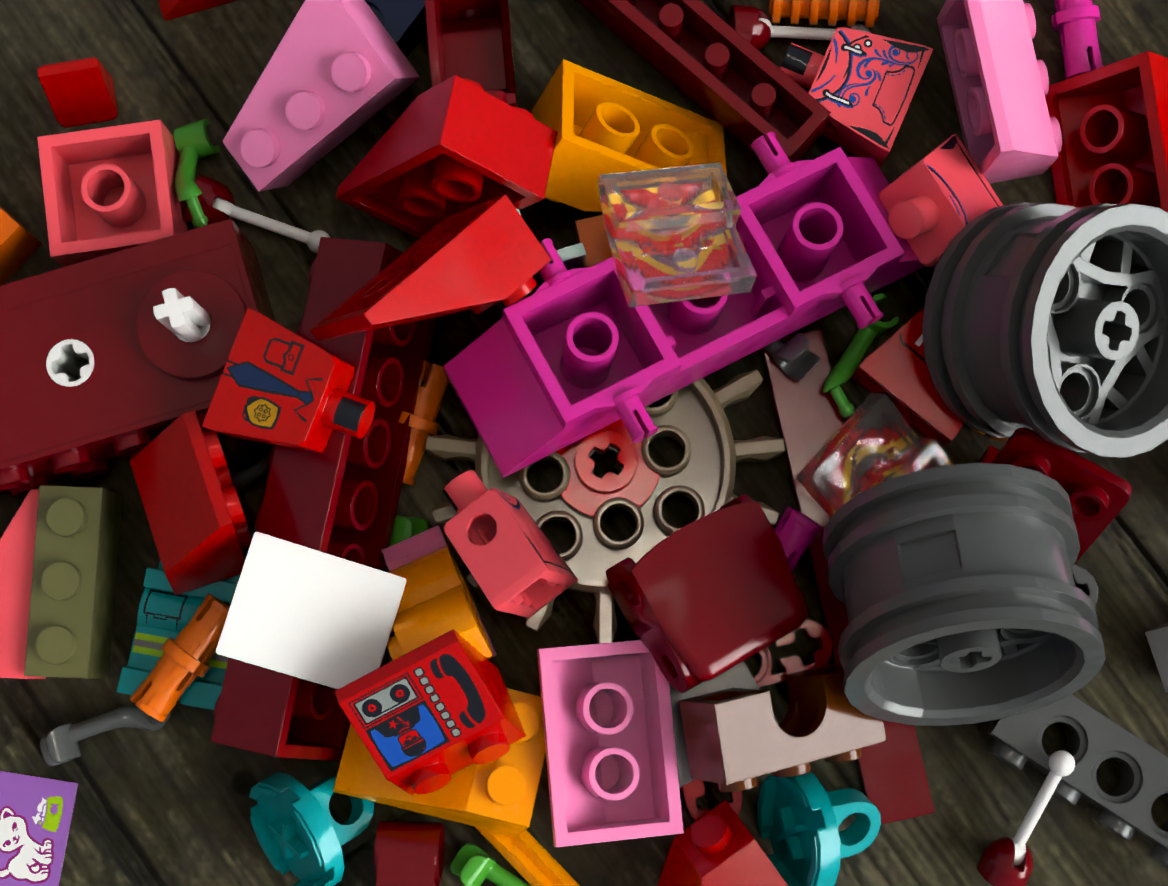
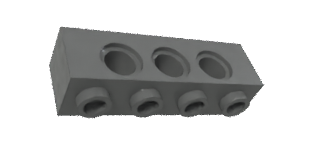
(1091, 741)

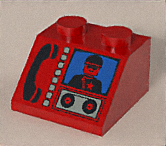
(432, 713)

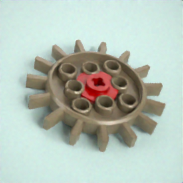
(704, 476)

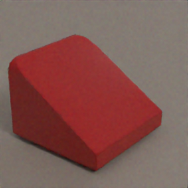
(79, 92)

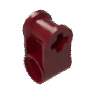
(409, 853)

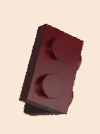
(1092, 490)

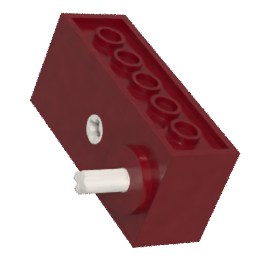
(118, 350)

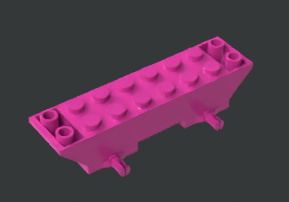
(587, 359)

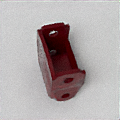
(473, 43)
(710, 594)

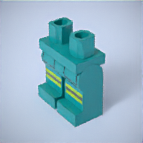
(164, 616)

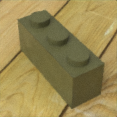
(73, 582)

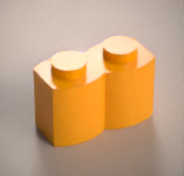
(434, 604)

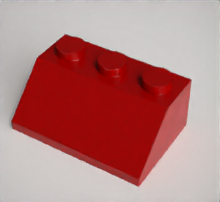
(1113, 134)

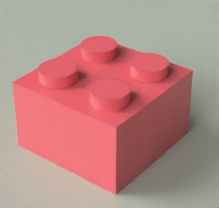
(109, 189)

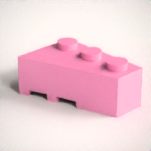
(316, 91)

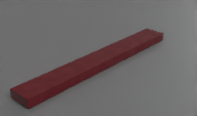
(807, 419)

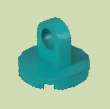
(805, 825)
(299, 830)

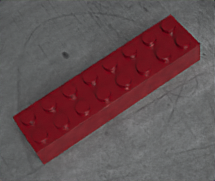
(331, 502)

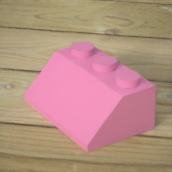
(999, 87)
(608, 744)

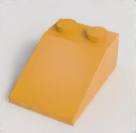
(616, 130)
(485, 796)

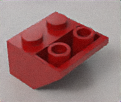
(191, 505)

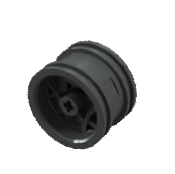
(1055, 325)
(960, 596)

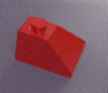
(718, 853)

